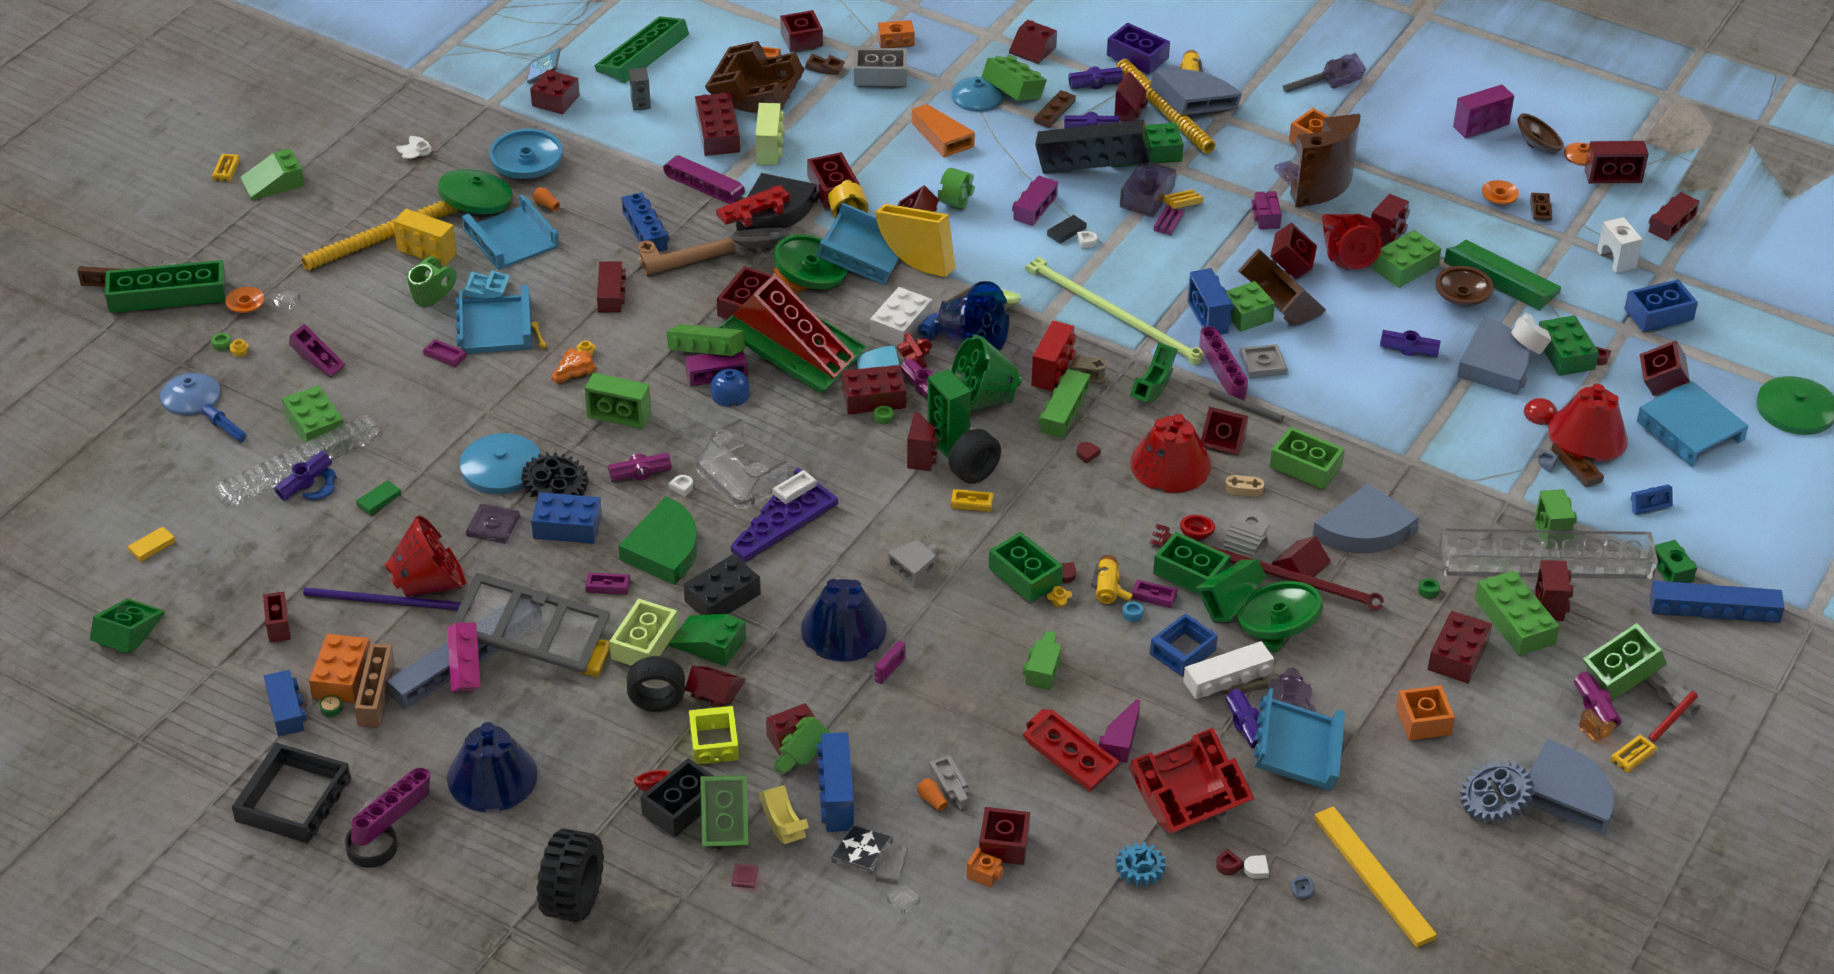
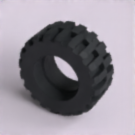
(570, 875)

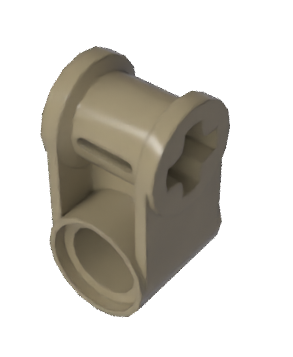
(1090, 366)

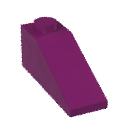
(315, 351)
(1121, 732)

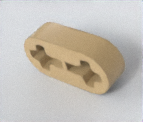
(1244, 485)

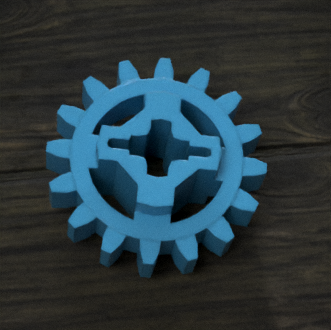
(1138, 864)

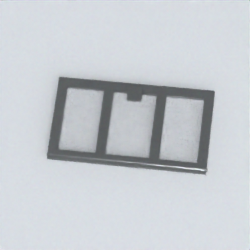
(532, 622)

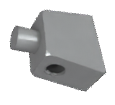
(913, 561)

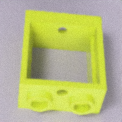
(708, 720)

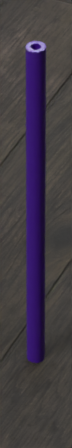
(377, 598)

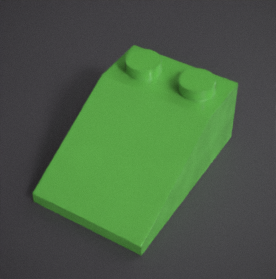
(273, 175)

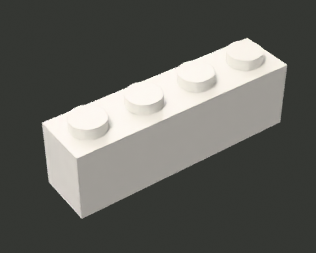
(1228, 670)

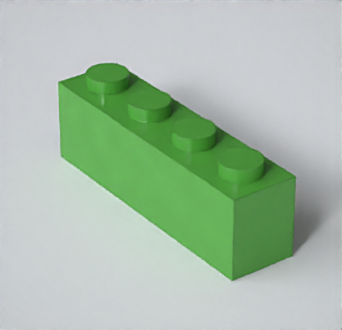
(705, 340)
(1064, 403)

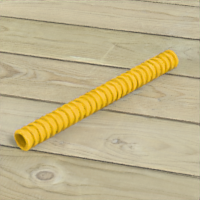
(1184, 123)
(368, 238)

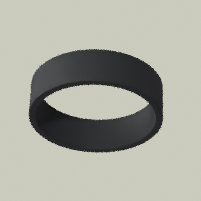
(375, 861)

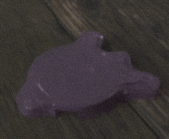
(1292, 689)

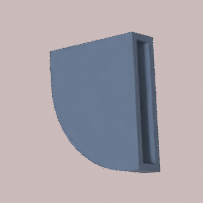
(1194, 91)
(1495, 358)
(1366, 523)
(1571, 787)

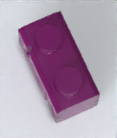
(1267, 210)

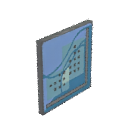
(540, 65)

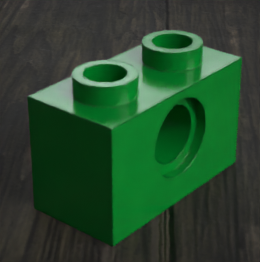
(1674, 563)

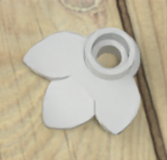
(416, 147)

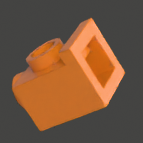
(984, 868)

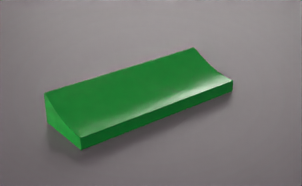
(643, 47)
(1504, 274)

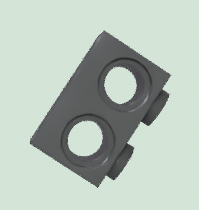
(639, 89)

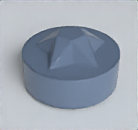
(1302, 887)

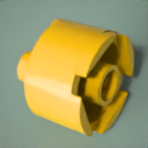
(850, 194)

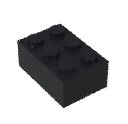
(722, 587)
(676, 798)

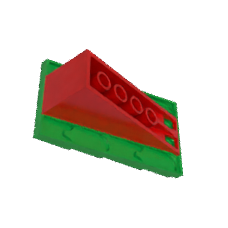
(793, 337)

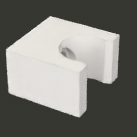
(1621, 240)

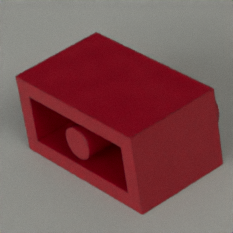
(276, 616)

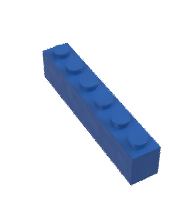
(1716, 601)

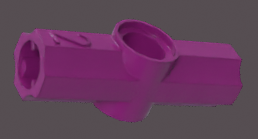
(916, 375)
(639, 467)
(1596, 699)

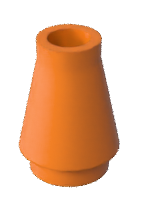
(546, 199)
(931, 793)

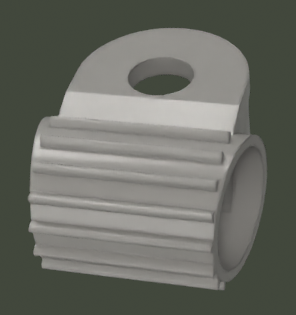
(1246, 538)

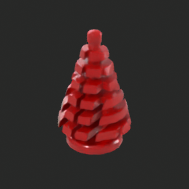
(1351, 240)

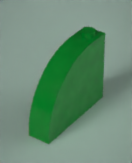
(662, 542)

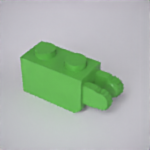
(1043, 662)
(801, 746)

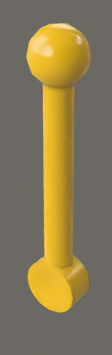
(535, 325)

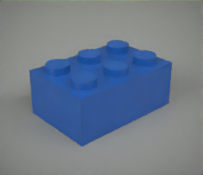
(1209, 300)
(1661, 305)
(566, 518)

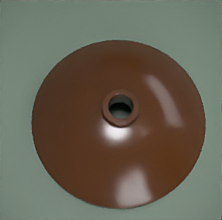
(1539, 134)
(1464, 285)

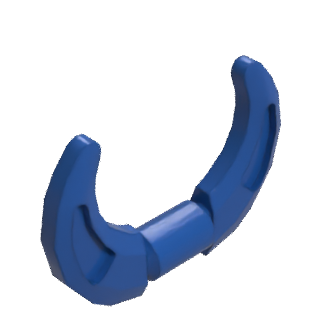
(326, 490)

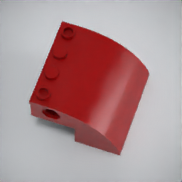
(1190, 782)

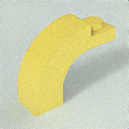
(781, 815)

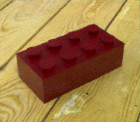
(717, 124)

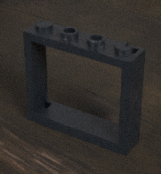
(282, 754)

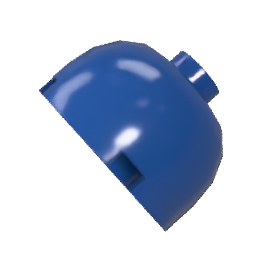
(730, 387)

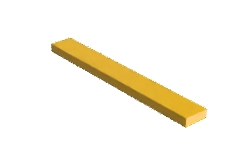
(1375, 877)

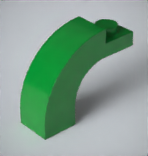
(1157, 376)

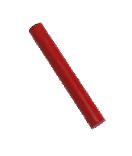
(1673, 716)

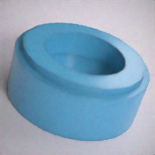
(1132, 611)

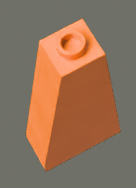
(942, 131)

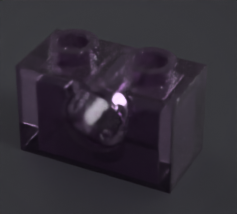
(1343, 70)

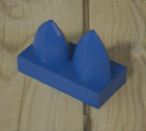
(1652, 499)

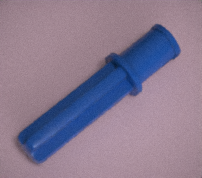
(218, 418)

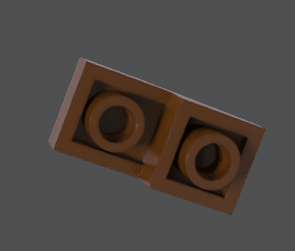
(1541, 206)

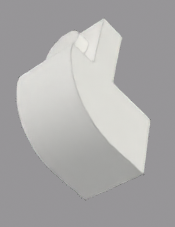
(1530, 334)

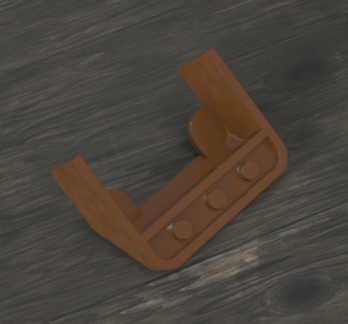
(1285, 292)

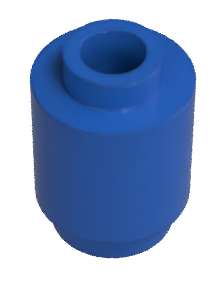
(927, 328)

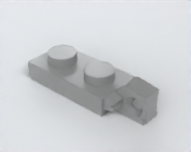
(950, 780)

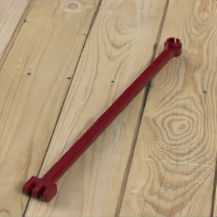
(1287, 574)

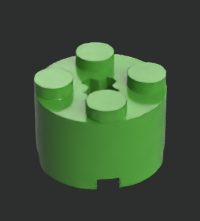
(956, 188)

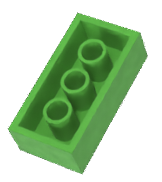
(1516, 612)

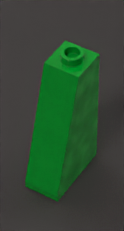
(1230, 589)

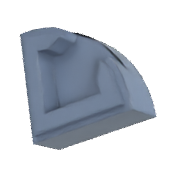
(1547, 460)

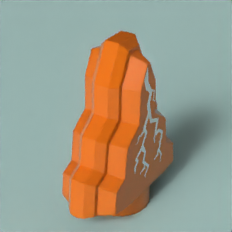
(573, 366)

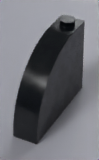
(802, 199)

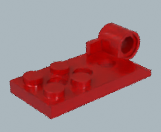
(1049, 722)

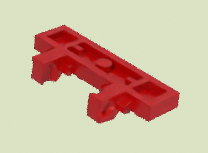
(743, 209)

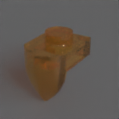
(1594, 727)

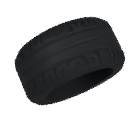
(974, 456)
(655, 669)

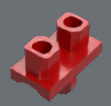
(922, 347)

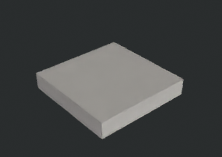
(1263, 361)

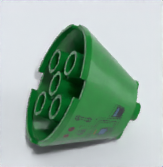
(986, 373)

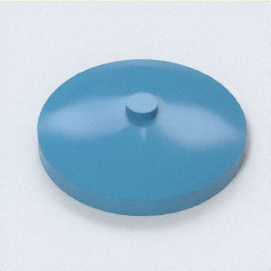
(526, 153)
(497, 462)

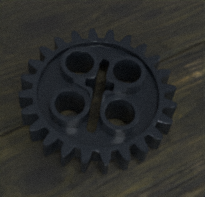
(554, 476)

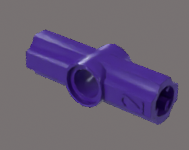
(1095, 77)
(1088, 119)
(1410, 343)
(302, 475)
(1243, 715)

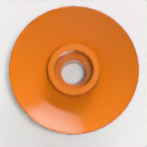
(1577, 152)
(1500, 192)
(245, 299)

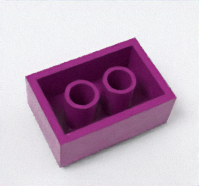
(1483, 111)

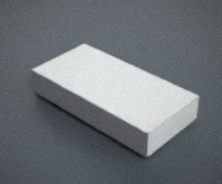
(794, 487)

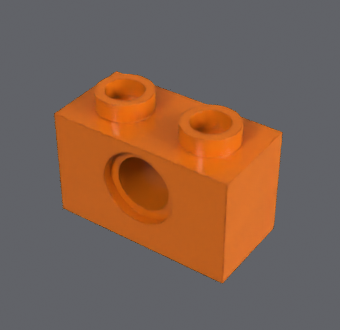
(896, 34)

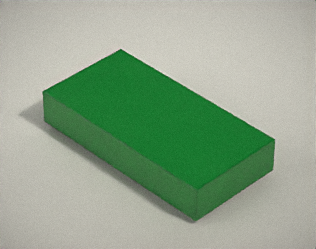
(378, 497)

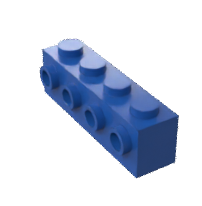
(644, 220)

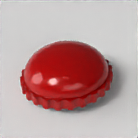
(1540, 411)
(1197, 527)
(649, 779)

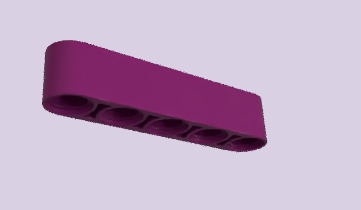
(704, 179)
(1223, 362)
(390, 806)

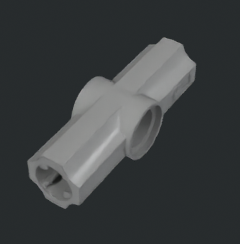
(1672, 691)

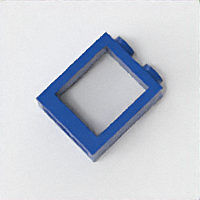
(1172, 657)

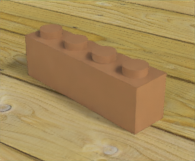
(373, 685)

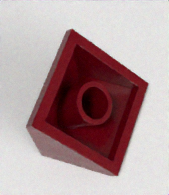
(1224, 430)
(1304, 557)

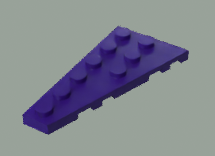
(781, 520)

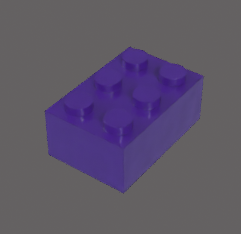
(1139, 46)

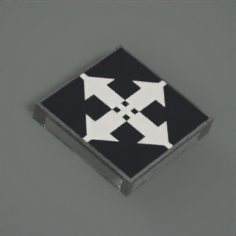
(862, 849)

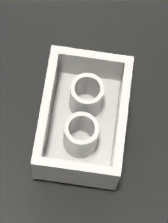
(899, 316)

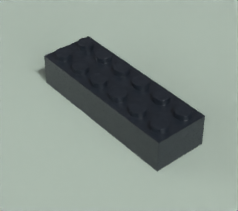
(1093, 146)

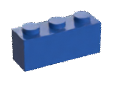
(285, 702)

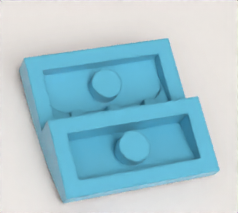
(486, 286)
(878, 357)

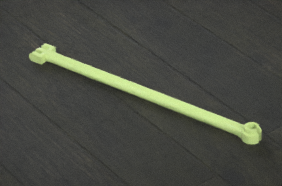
(1039, 265)

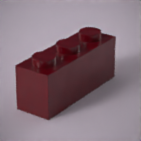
(1673, 216)
(611, 287)

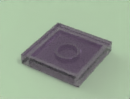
(492, 523)

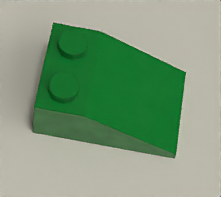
(124, 625)
(711, 637)

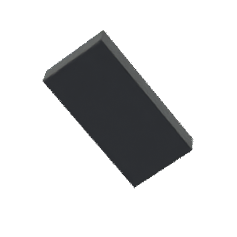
(1066, 229)

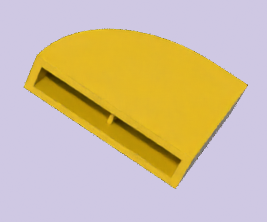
(918, 238)

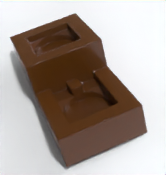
(826, 66)

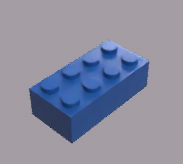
(835, 782)

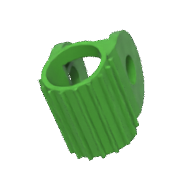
(427, 289)

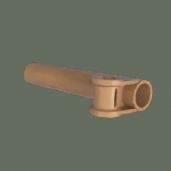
(655, 263)

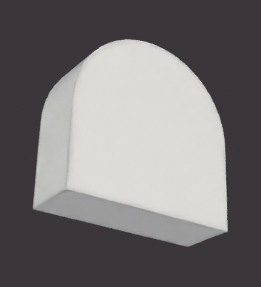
(1087, 239)
(681, 484)
(1256, 867)

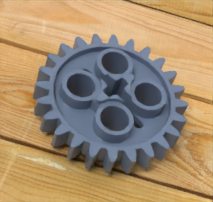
(1512, 784)

